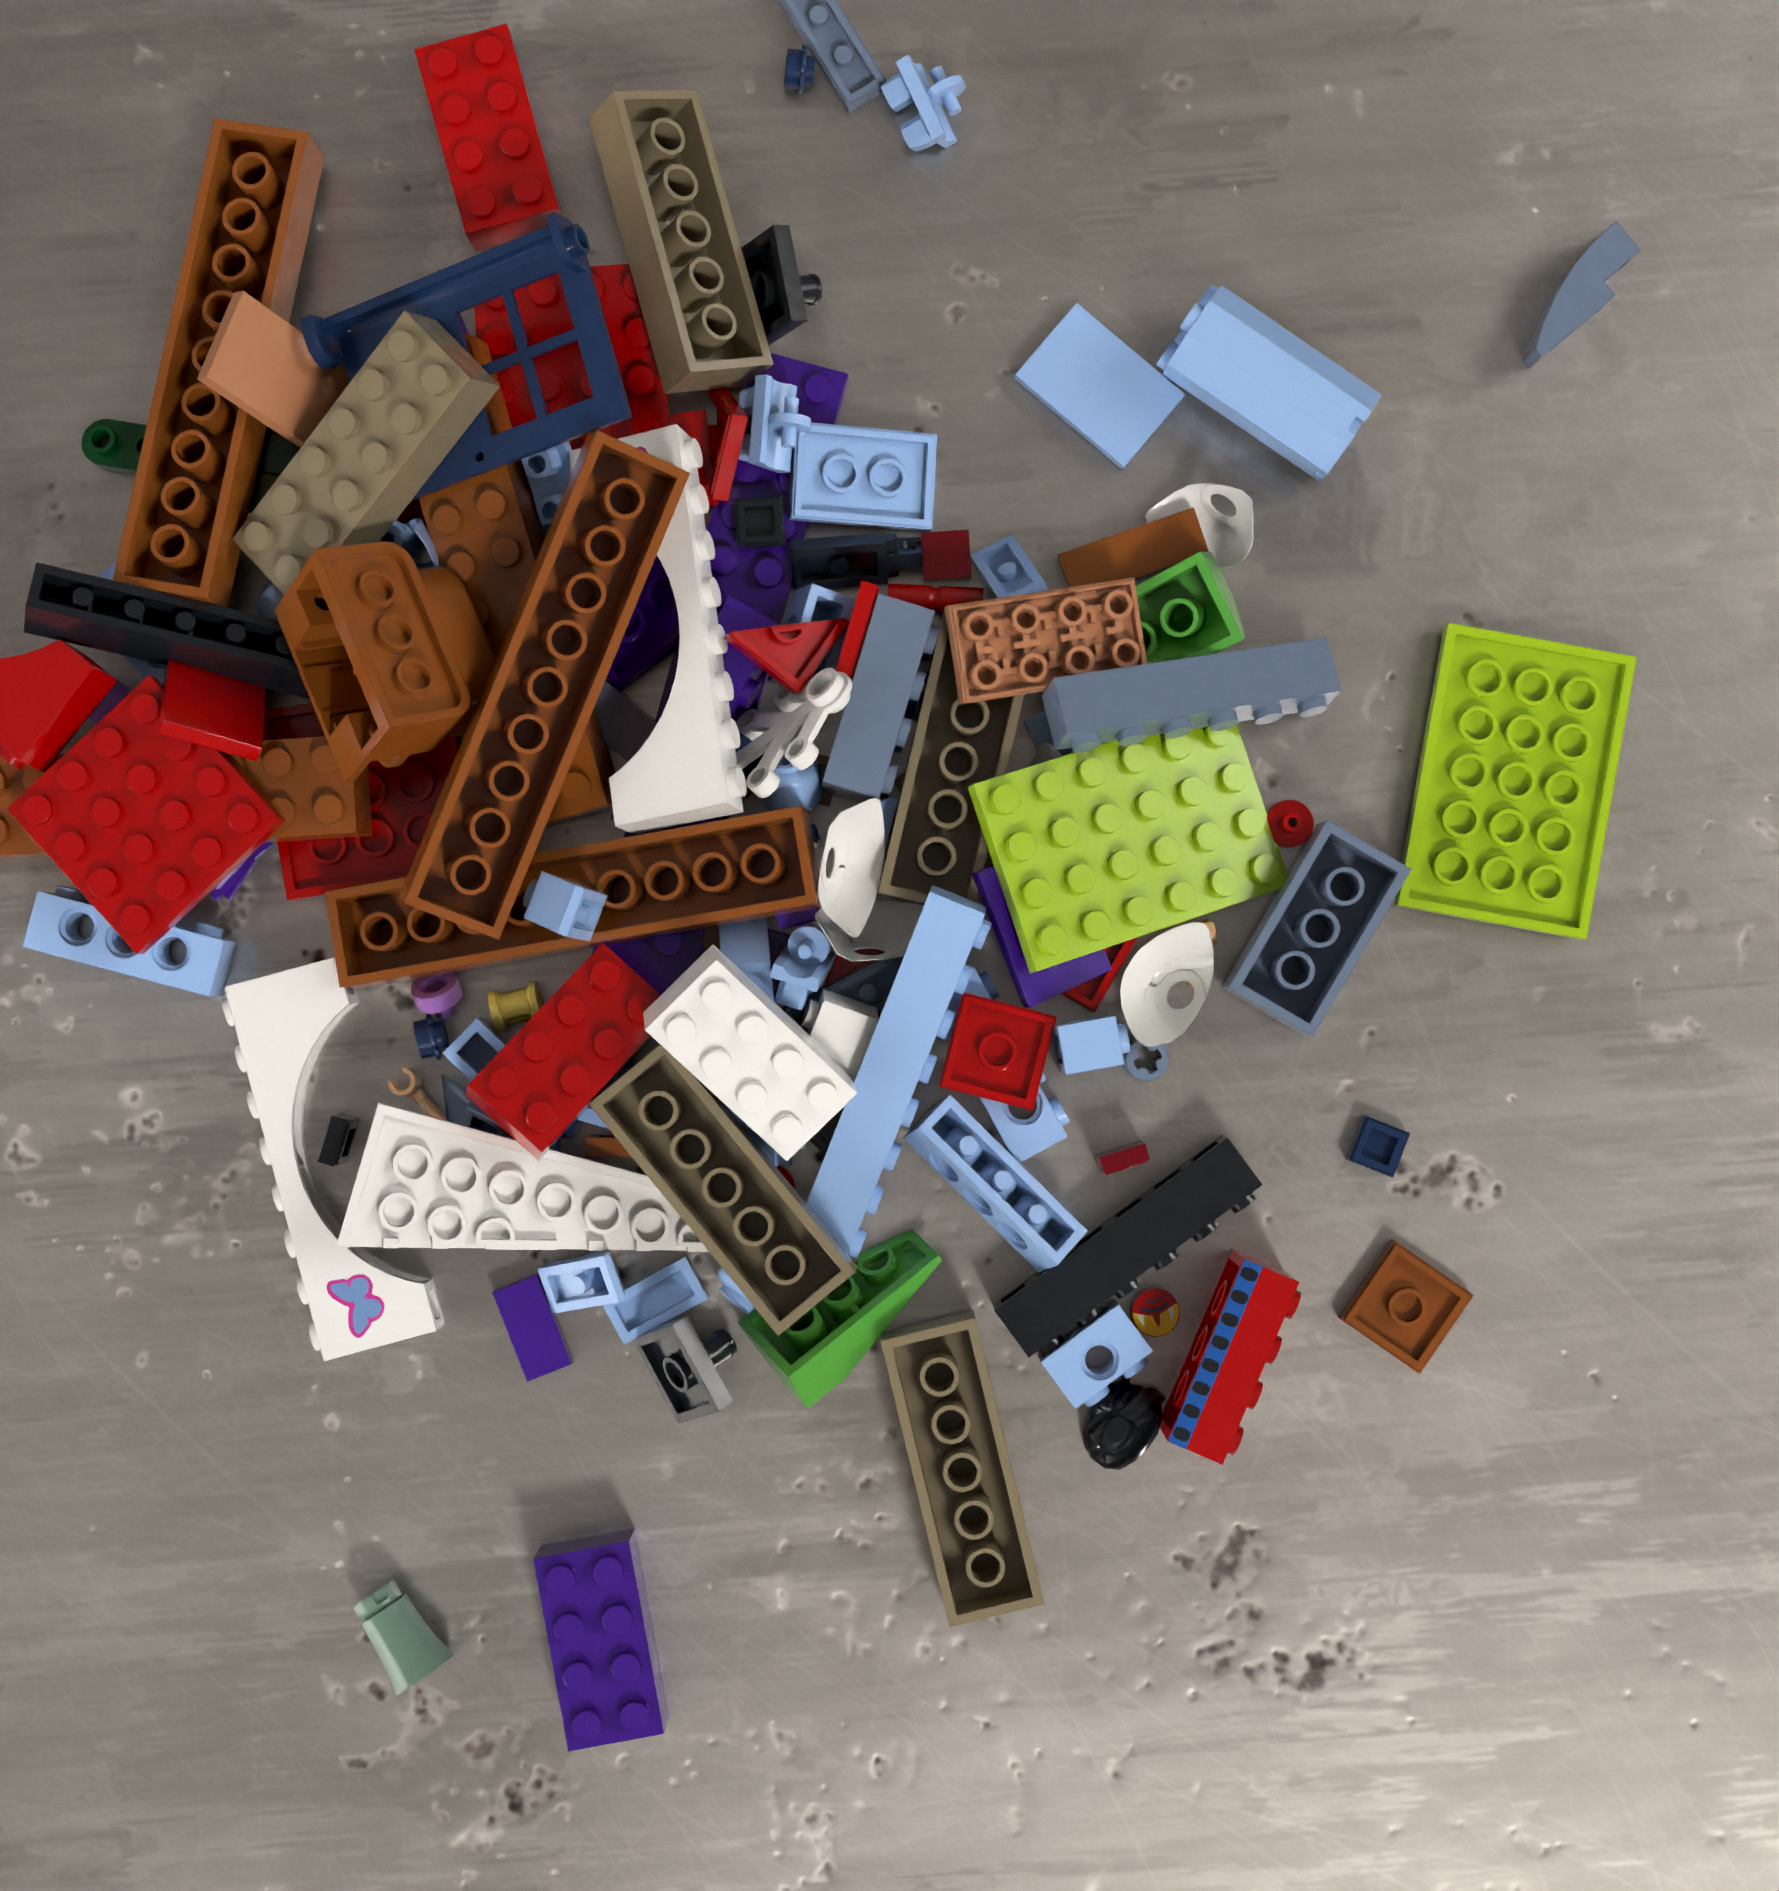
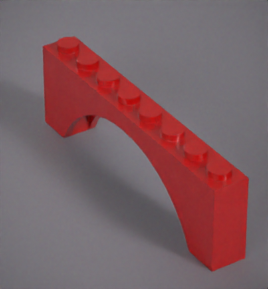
(47, 701)

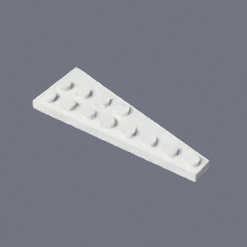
(470, 1188)

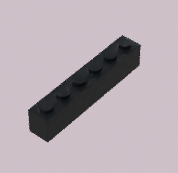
(159, 628)
(1127, 1246)

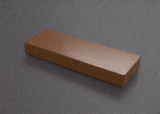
(1135, 551)

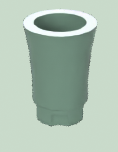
(400, 1637)

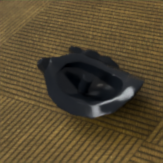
(1123, 1424)

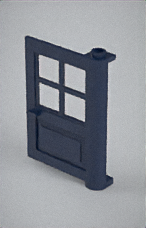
(498, 272)

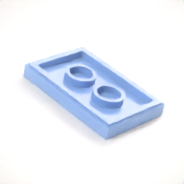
(1099, 386)
(863, 477)

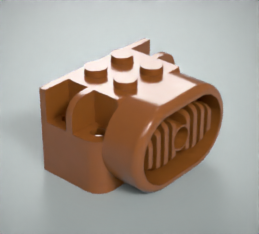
(386, 654)

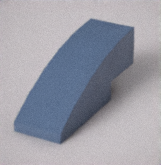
(1580, 291)

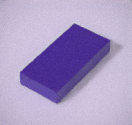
(532, 1327)

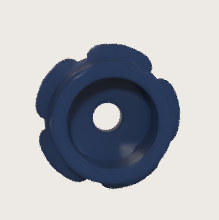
(799, 69)
(431, 1037)

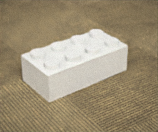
(749, 1053)

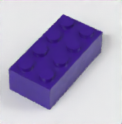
(601, 1639)

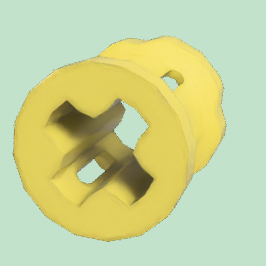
(514, 1006)

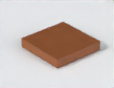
(1405, 1306)

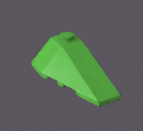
(1188, 611)
(845, 1324)

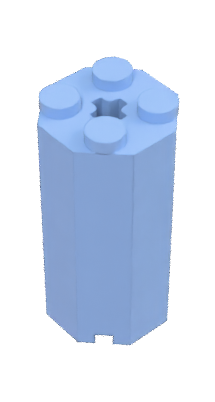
(1268, 381)

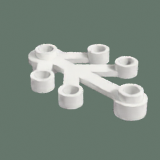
(773, 731)

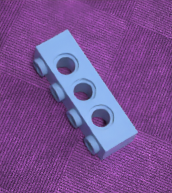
(55, 932)
(1021, 1135)
(995, 1184)

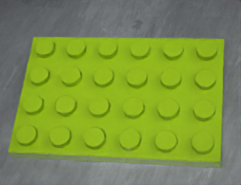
(1515, 780)
(1126, 841)

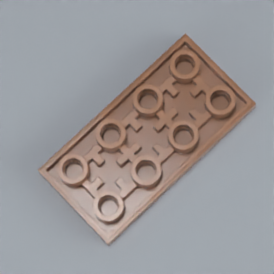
(268, 370)
(1030, 638)

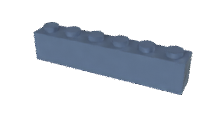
(1190, 694)

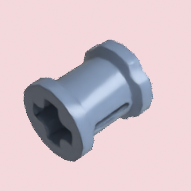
(1159, 1063)

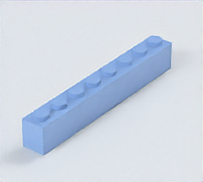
(895, 1063)

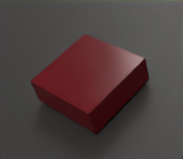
(946, 556)
(1122, 1157)

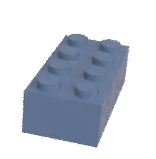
(880, 692)
(1316, 928)

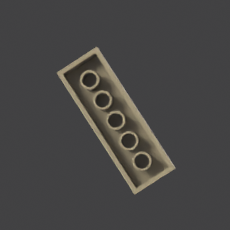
(680, 239)
(369, 449)
(935, 821)
(724, 1188)
(961, 1468)

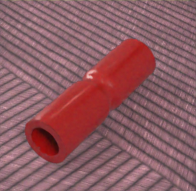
(933, 597)

